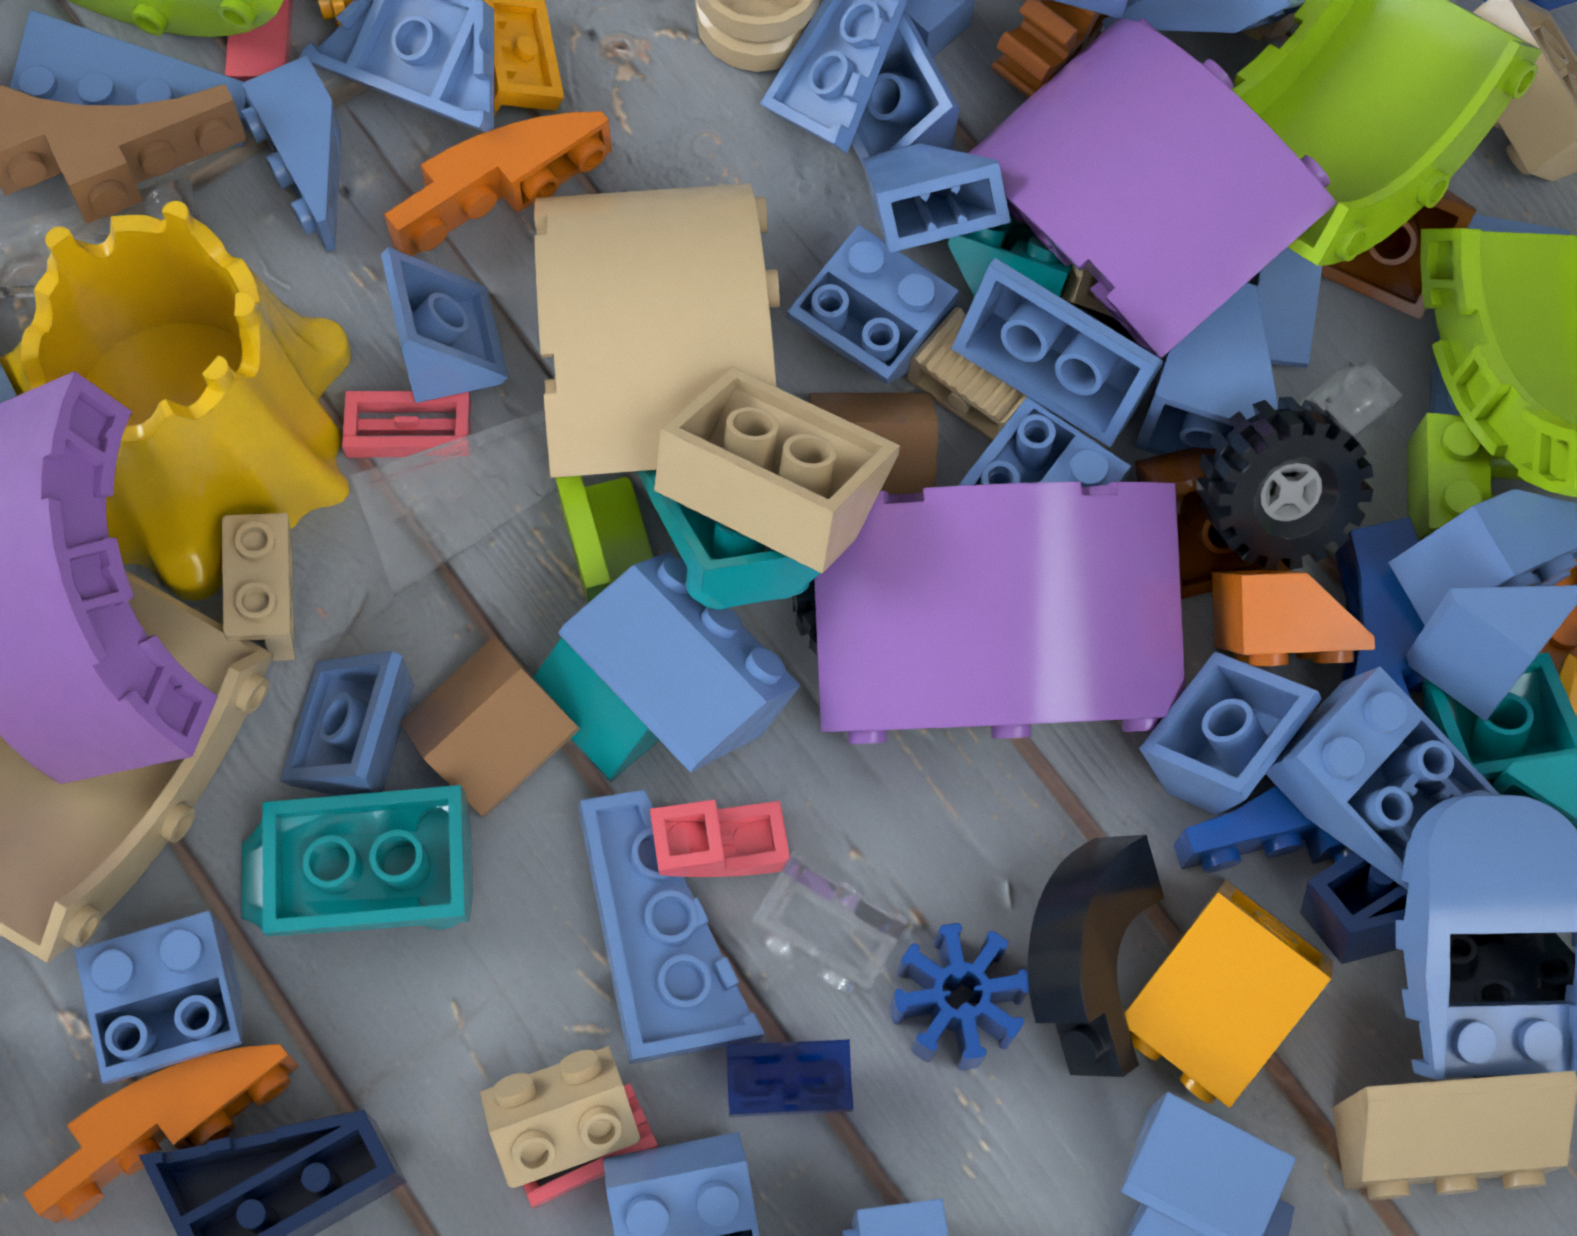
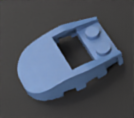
(1487, 871)

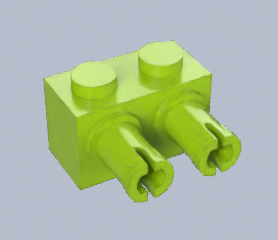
(1448, 472)

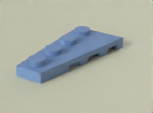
(834, 68)
(94, 69)
(662, 958)

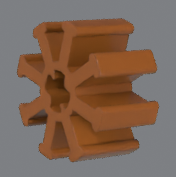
(1044, 43)

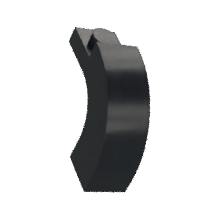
(1078, 945)

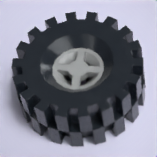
(1288, 513)

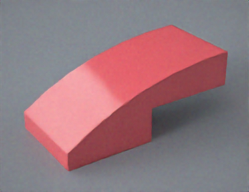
(719, 842)

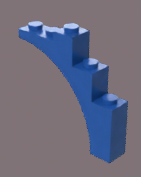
(1385, 611)

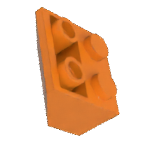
(1281, 613)

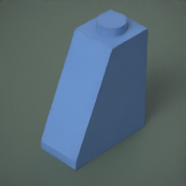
(933, 194)

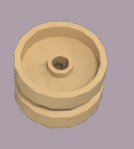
(753, 32)

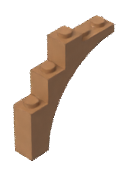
(109, 146)

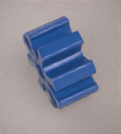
(954, 973)

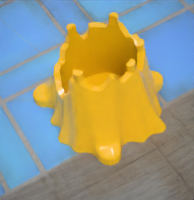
(214, 382)

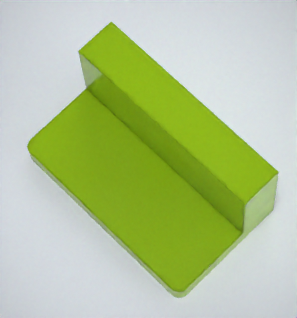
(602, 529)

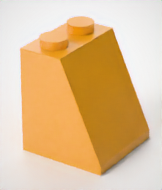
(1227, 995)

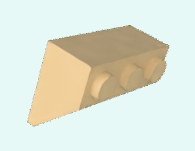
(1545, 117)
(773, 468)
(1456, 1133)

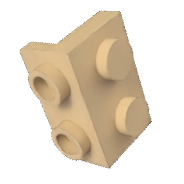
(559, 1116)

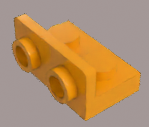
(524, 56)

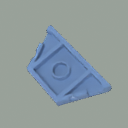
(419, 53)

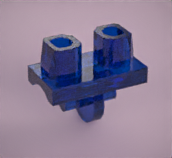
(789, 1078)

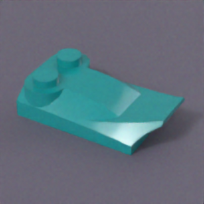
(722, 563)
(360, 863)

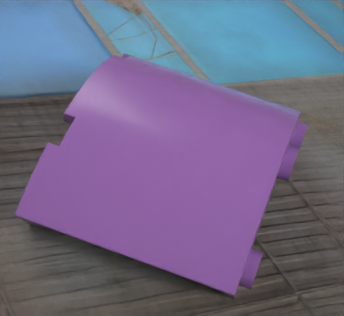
(1153, 181)
(1004, 611)
(76, 667)

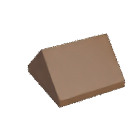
(901, 418)
(488, 726)

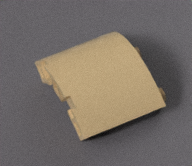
(645, 312)
(88, 841)

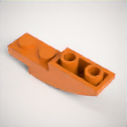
(508, 162)
(181, 1103)

